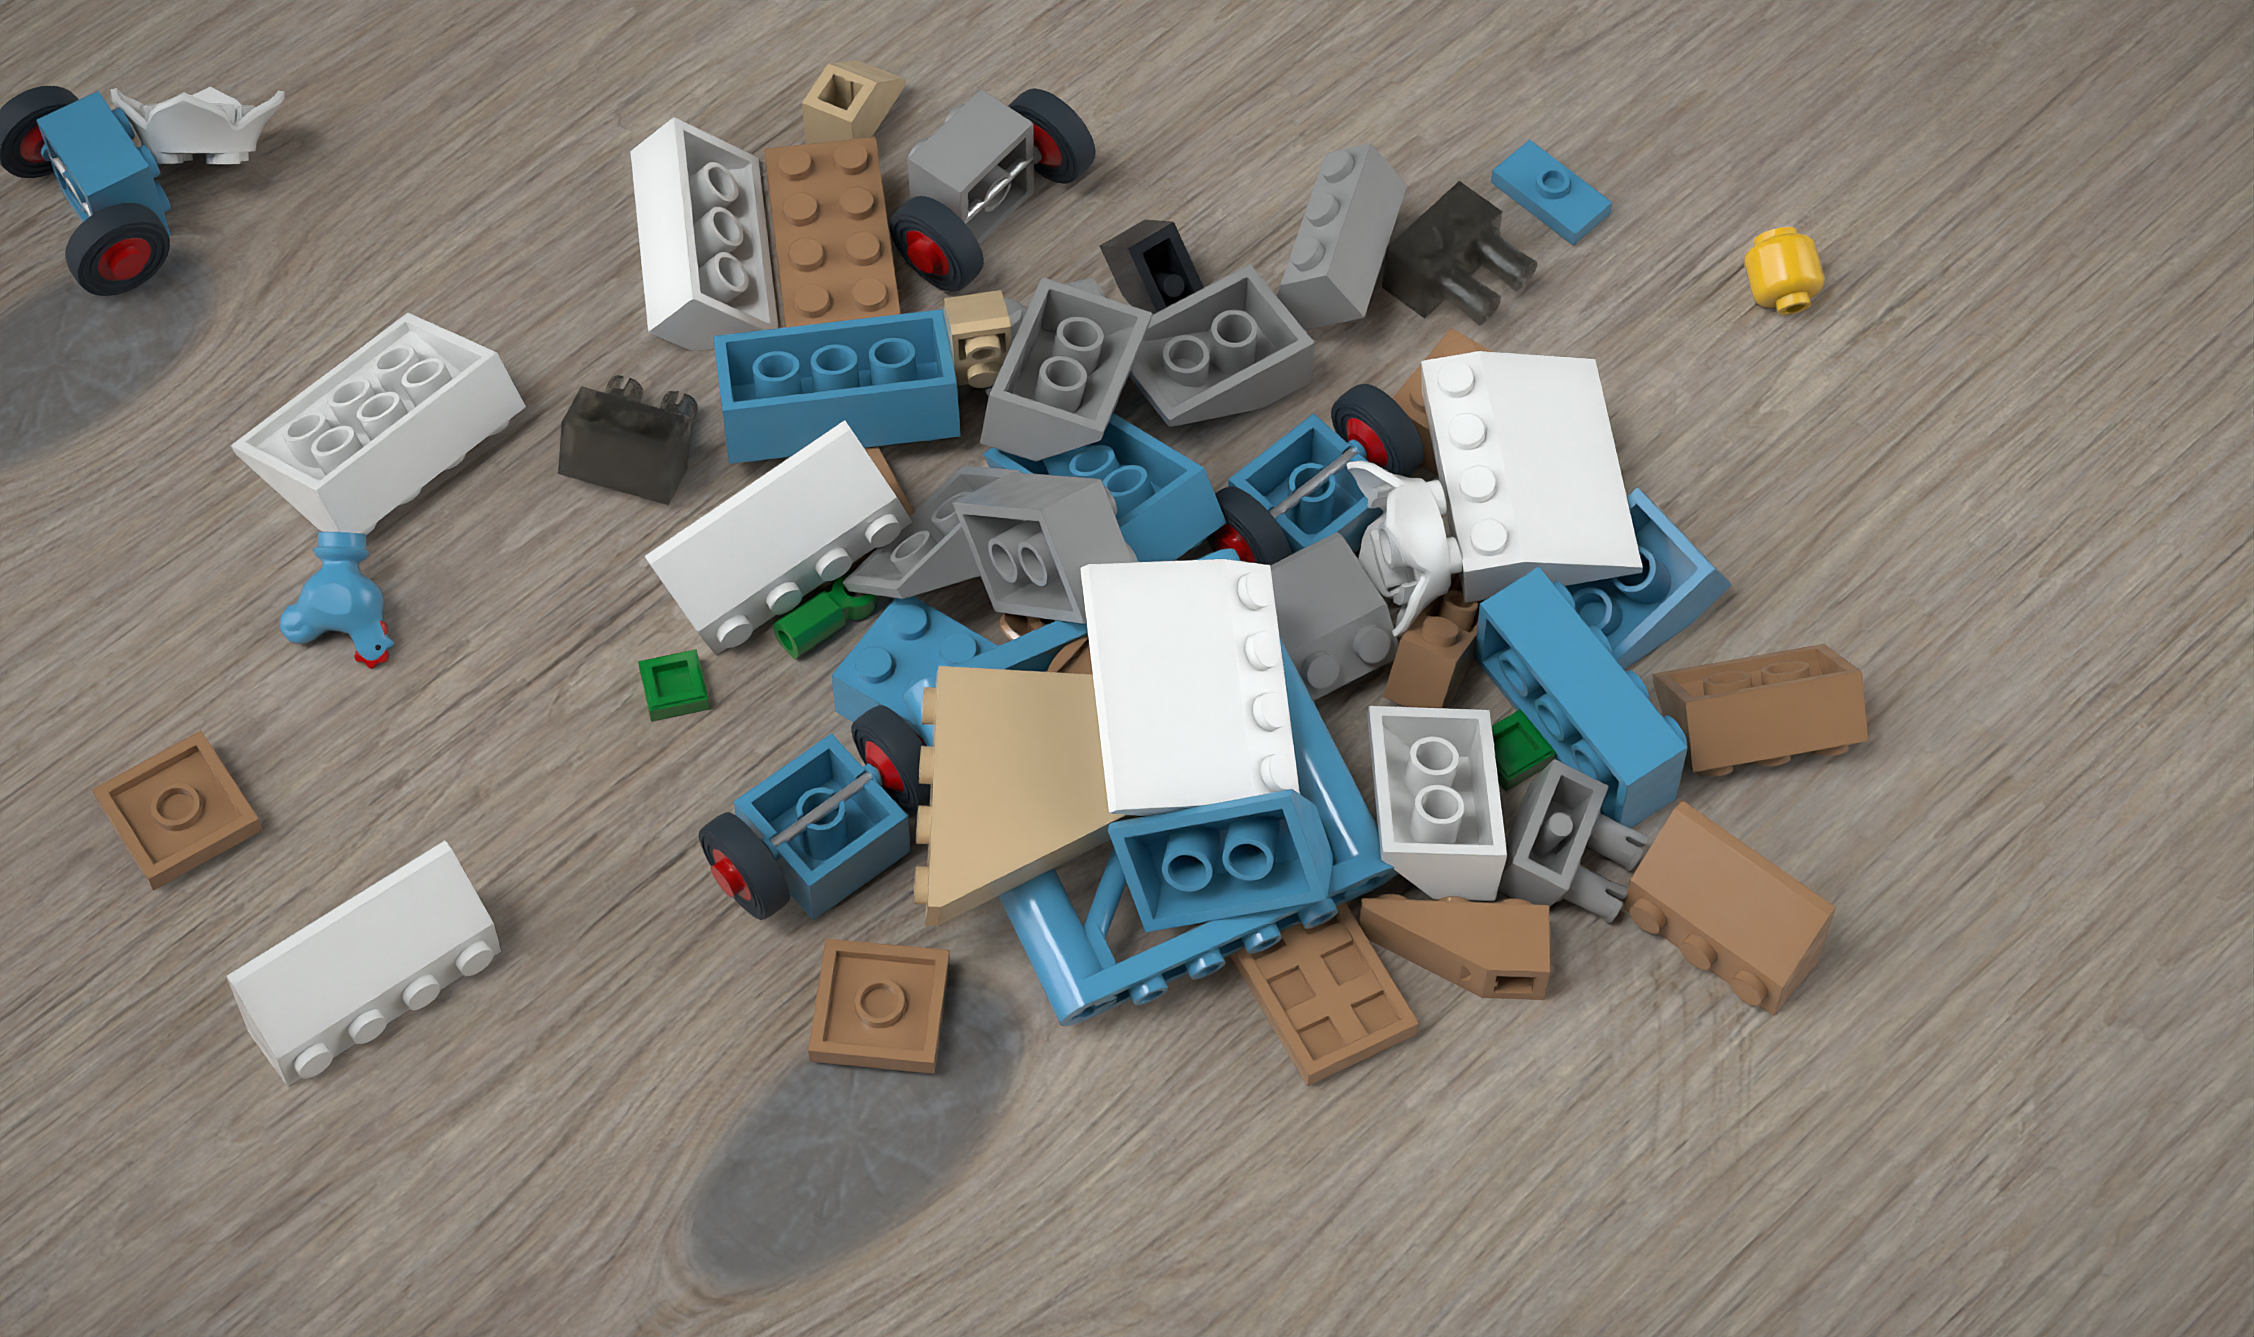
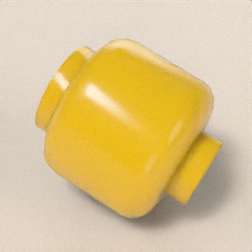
(1784, 270)

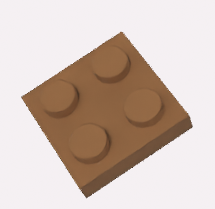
(177, 810)
(879, 1006)

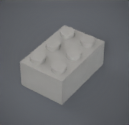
(1036, 536)

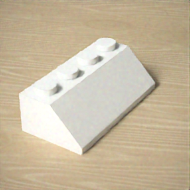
(701, 237)
(779, 539)
(365, 964)

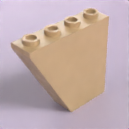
(1009, 782)

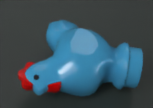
(341, 600)

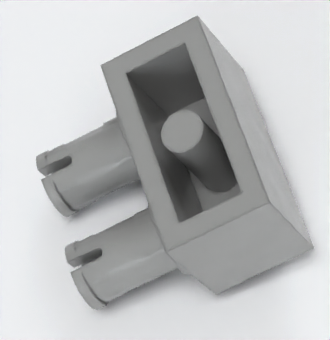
(1549, 837)

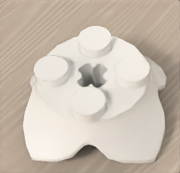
(198, 124)
(1407, 544)

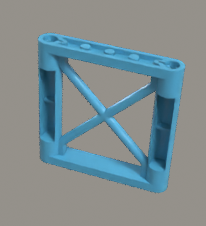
(1075, 959)

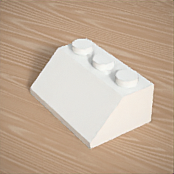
(1438, 799)

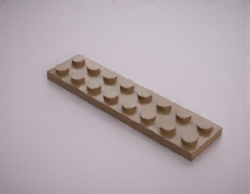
(1327, 996)

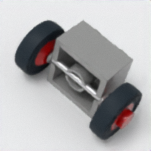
(978, 174)

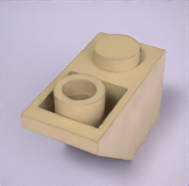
(849, 101)
(978, 336)

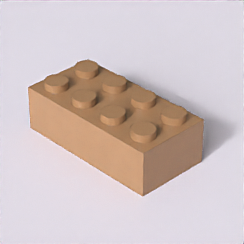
(831, 232)

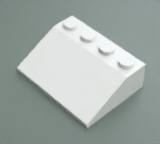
(381, 425)
(1527, 469)
(1187, 683)

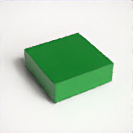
(673, 685)
(1519, 750)

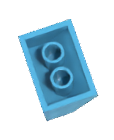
(1224, 859)

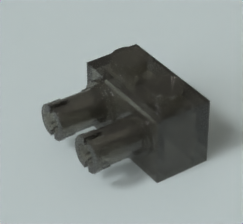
(1443, 250)
(626, 443)

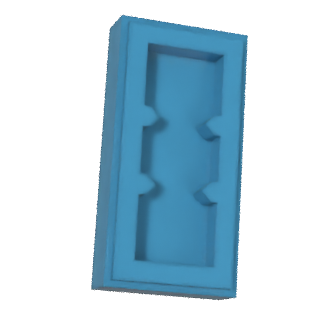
(1551, 192)

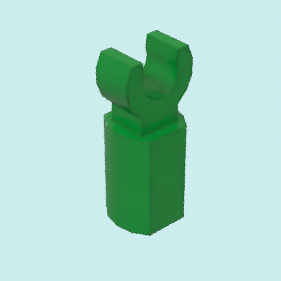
(821, 618)

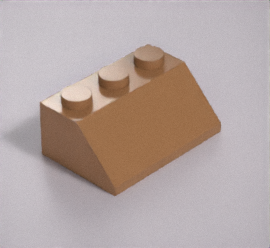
(1765, 708)
(1729, 909)

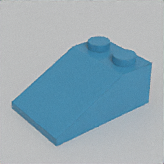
(1654, 605)

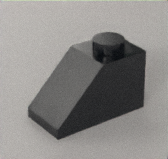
(1151, 265)

